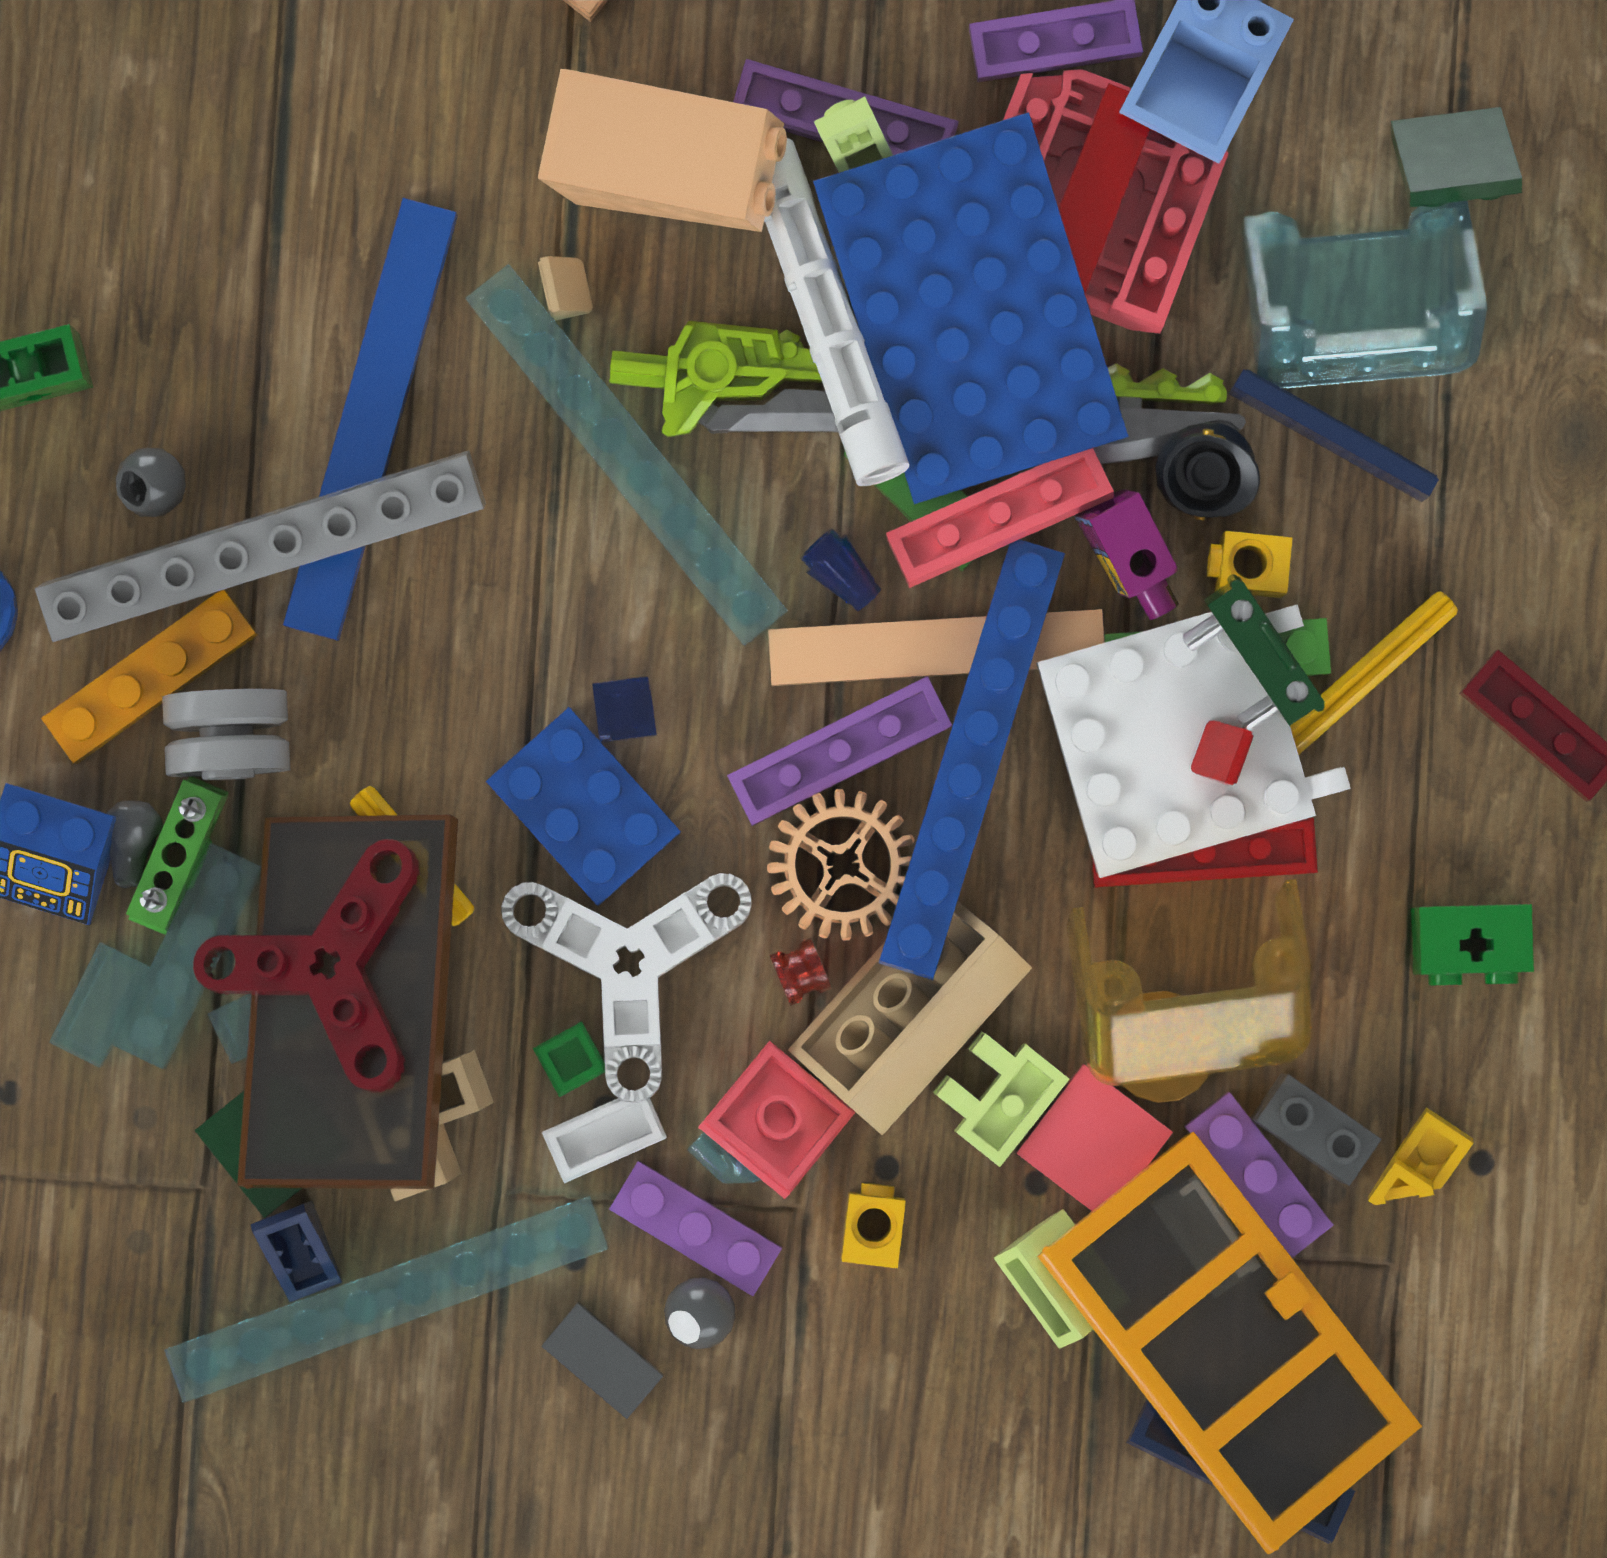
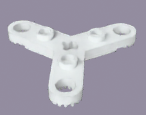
(592, 945)

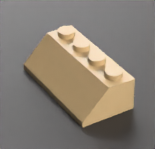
(898, 1030)

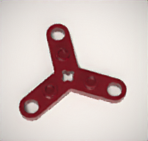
(347, 931)

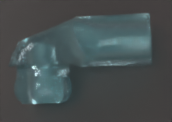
(720, 1162)

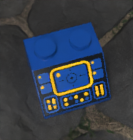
(52, 853)

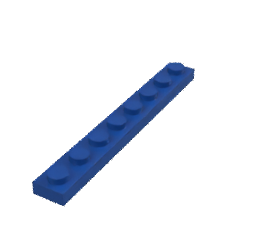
(971, 759)

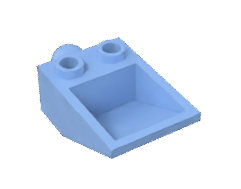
(1206, 71)

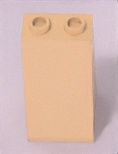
(661, 152)

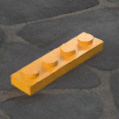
(147, 674)

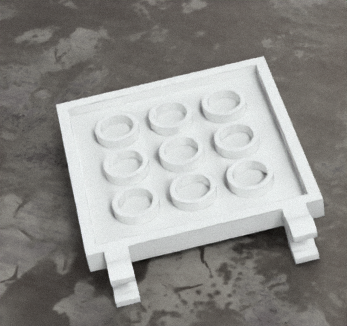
(1130, 732)

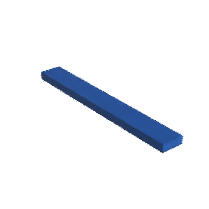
(376, 400)

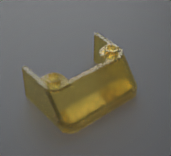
(1201, 1032)

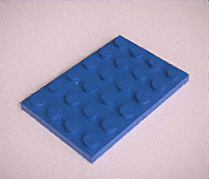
(971, 307)

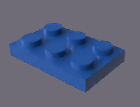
(583, 806)

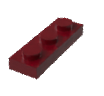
(1539, 724)

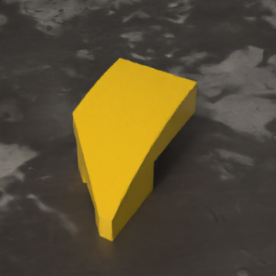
(1422, 1160)

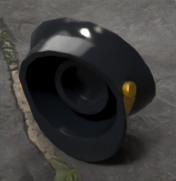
(1207, 471)

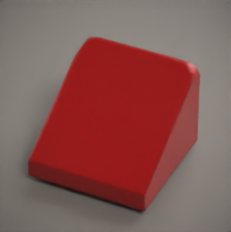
(1222, 752)

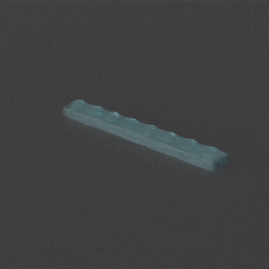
(626, 455)
(386, 1299)

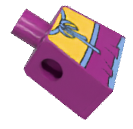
(1117, 532)

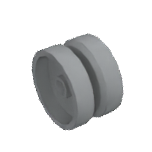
(226, 738)

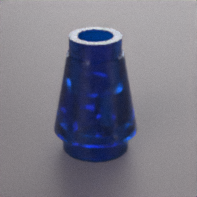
(840, 569)

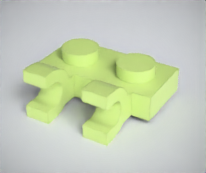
(1009, 1104)

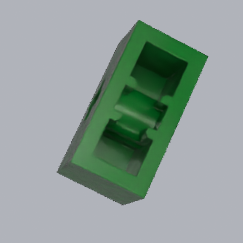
(42, 367)
(1506, 937)

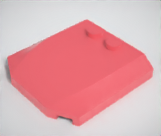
(1158, 211)

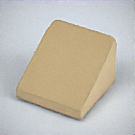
(565, 287)

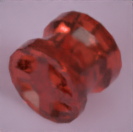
(800, 971)

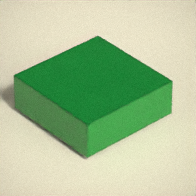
(570, 1059)

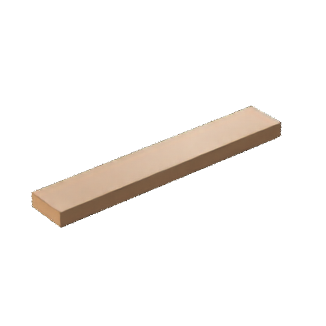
(909, 647)

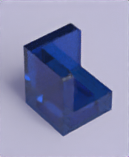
(624, 709)

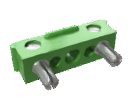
(195, 803)

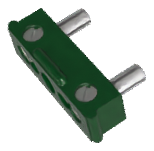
(1263, 651)

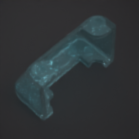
(1364, 300)

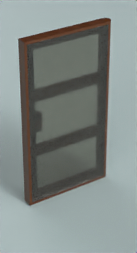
(299, 1108)

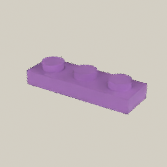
(1055, 39)
(1260, 1174)
(695, 1228)

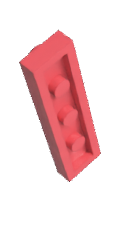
(999, 516)

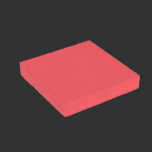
(777, 1119)
(1093, 1140)

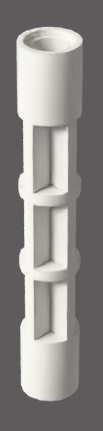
(831, 328)

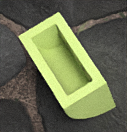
(1037, 1285)

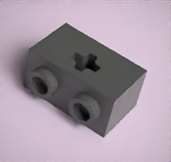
(1315, 1129)

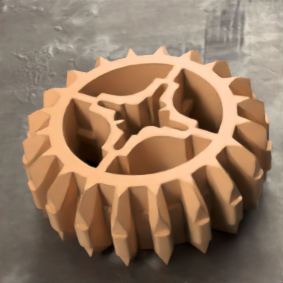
(802, 838)

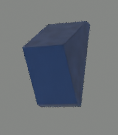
(297, 1251)

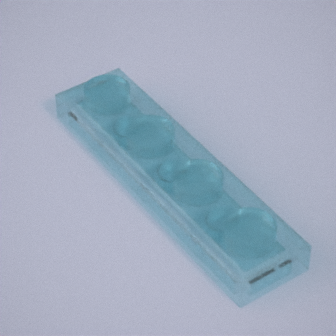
(170, 985)

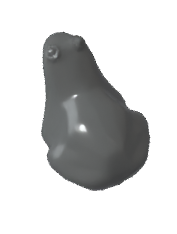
(132, 839)

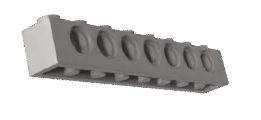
(260, 546)

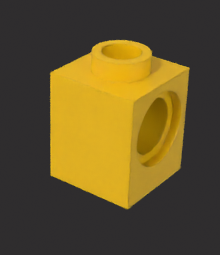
(1273, 552)
(876, 1252)

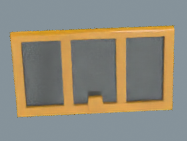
(1229, 1342)

